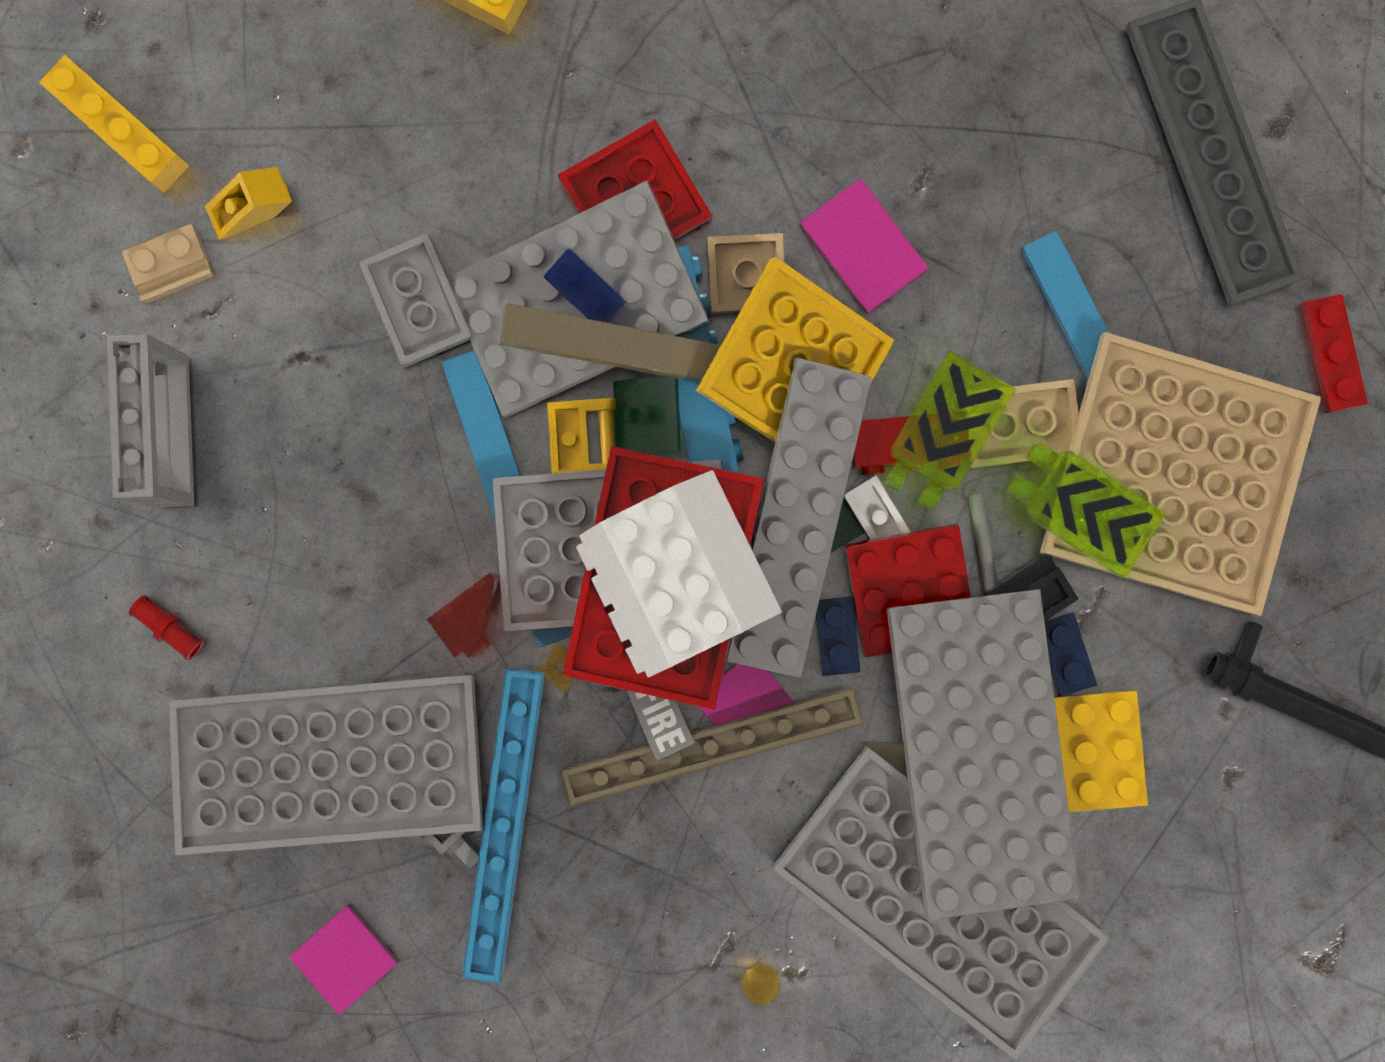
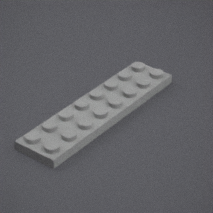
(802, 509)

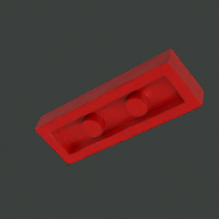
(1334, 353)

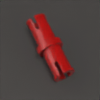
(166, 627)

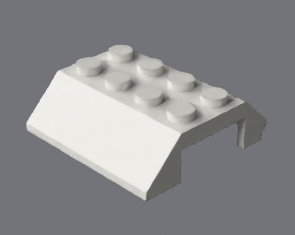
(677, 574)

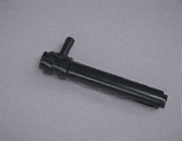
(1250, 683)

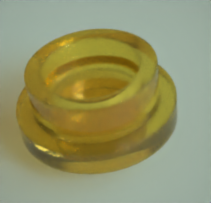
(761, 985)

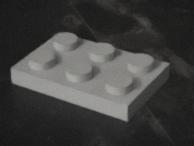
(415, 300)

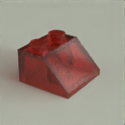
(469, 618)

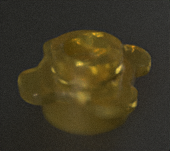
(557, 658)

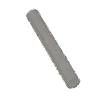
(983, 541)

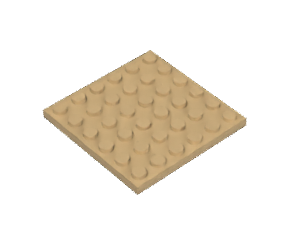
(1205, 450)

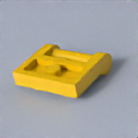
(570, 433)

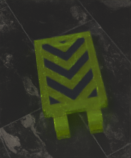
(948, 427)
(1088, 509)

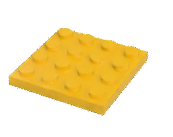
(783, 322)

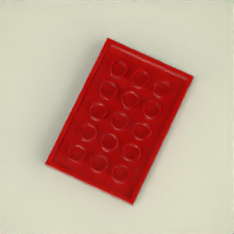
(594, 644)

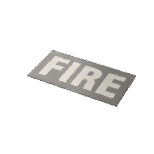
(661, 723)

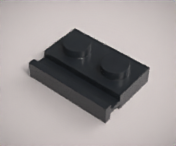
(1042, 575)

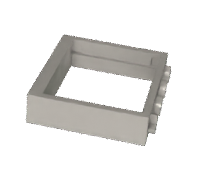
(150, 422)

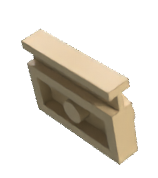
(167, 263)

